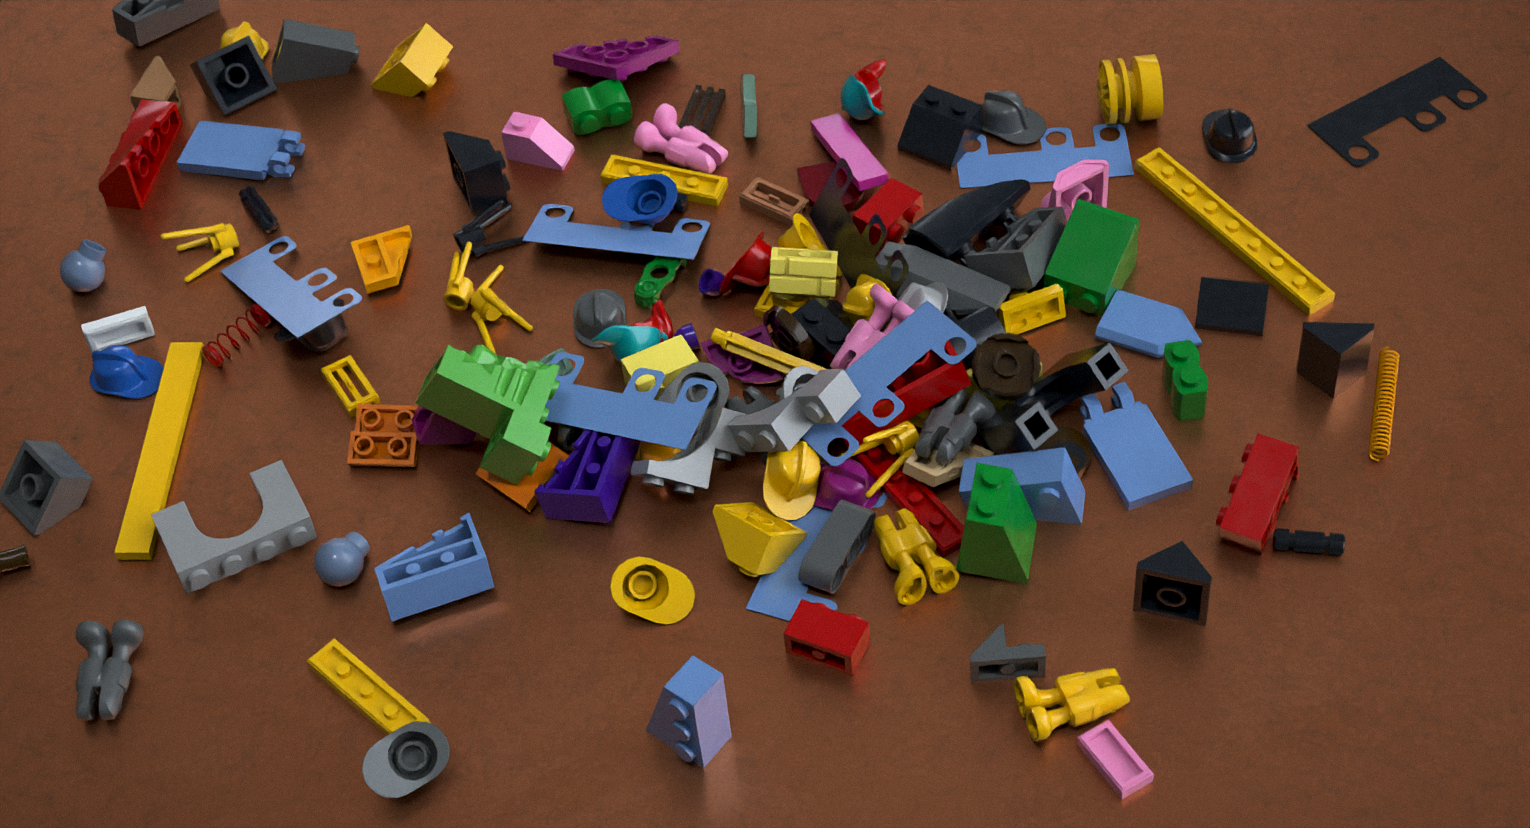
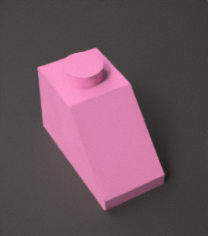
(535, 142)

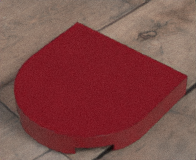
(814, 178)

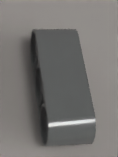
(837, 546)

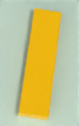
(698, 186)
(363, 688)

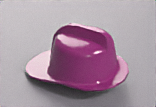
(845, 482)

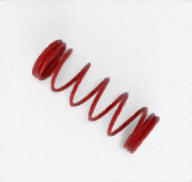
(219, 361)

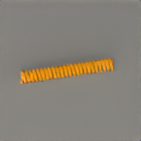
(1377, 399)

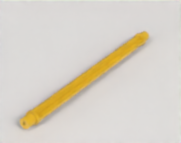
(775, 358)

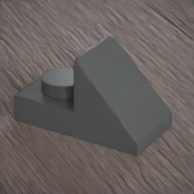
(998, 662)

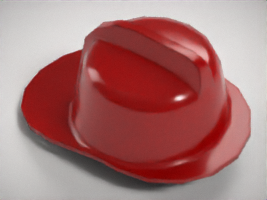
(751, 267)

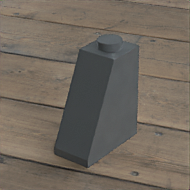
(312, 52)

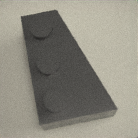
(149, 19)
(1024, 252)

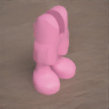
(682, 146)
(867, 333)

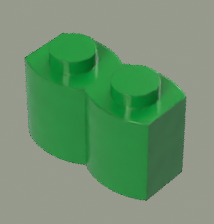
(597, 106)
(1184, 380)

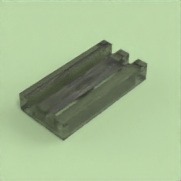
(706, 96)

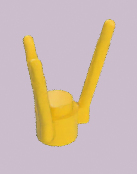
(220, 237)
(460, 288)
(490, 308)
(897, 440)

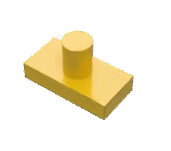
(1032, 310)

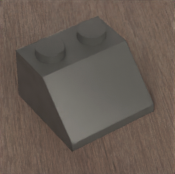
(44, 485)

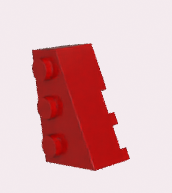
(1258, 492)

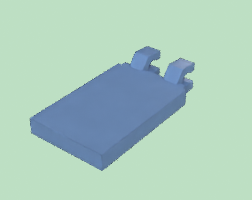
(240, 151)
(1133, 449)

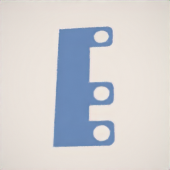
(981, 169)
(623, 238)
(281, 295)
(881, 365)
(630, 413)
(781, 591)

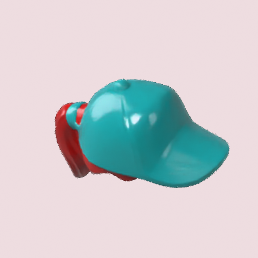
(862, 92)
(628, 340)

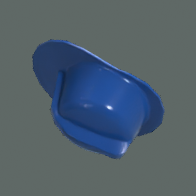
(640, 198)
(124, 373)

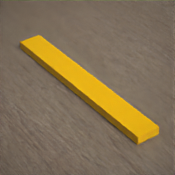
(1235, 231)
(160, 451)

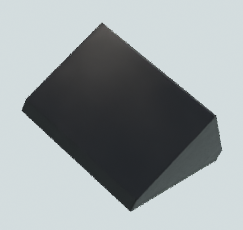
(1232, 305)
(1334, 354)
(1173, 586)

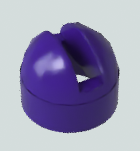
(710, 282)
(689, 335)

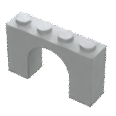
(206, 559)

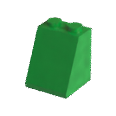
(1093, 256)
(997, 527)

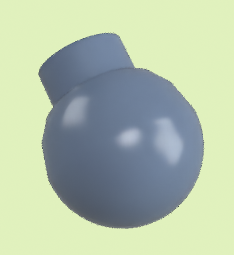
(84, 267)
(341, 559)

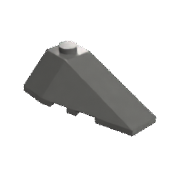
(966, 288)

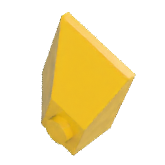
(756, 537)

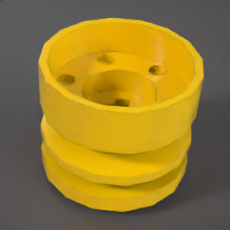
(1136, 89)

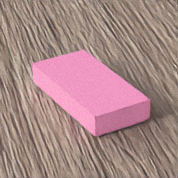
(1115, 759)

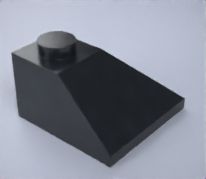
(233, 76)

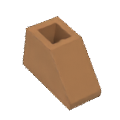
(156, 85)

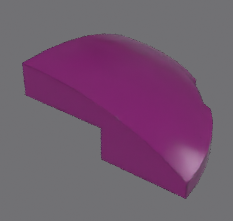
(740, 367)

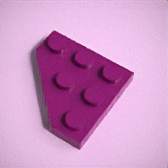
(616, 57)

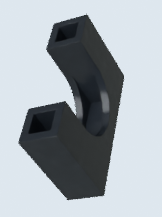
(1026, 421)

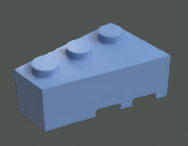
(1045, 479)
(435, 573)
(693, 713)

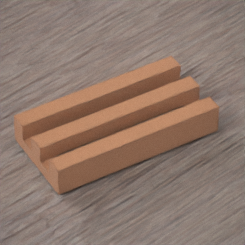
(770, 204)

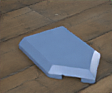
(1144, 324)

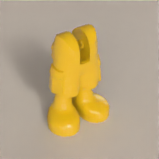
(911, 545)
(1080, 694)

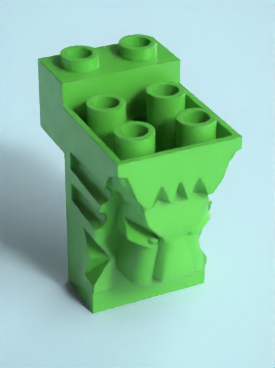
(498, 401)

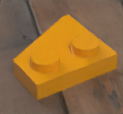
(382, 257)

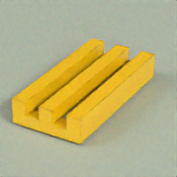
(351, 408)

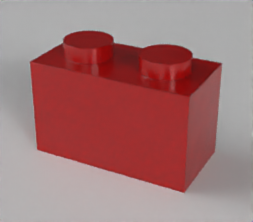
(896, 206)
(827, 637)

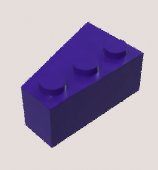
(589, 479)

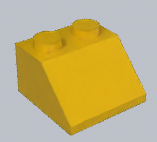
(414, 63)

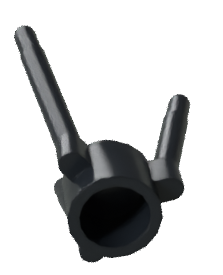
(473, 231)

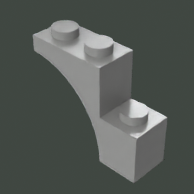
(784, 423)
(692, 467)

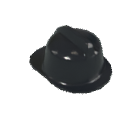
(1230, 135)
(322, 336)

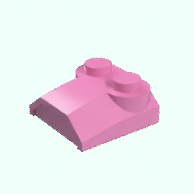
(1082, 181)

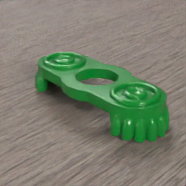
(648, 288)

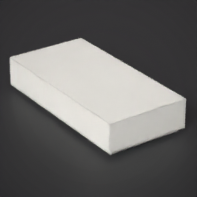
(118, 329)

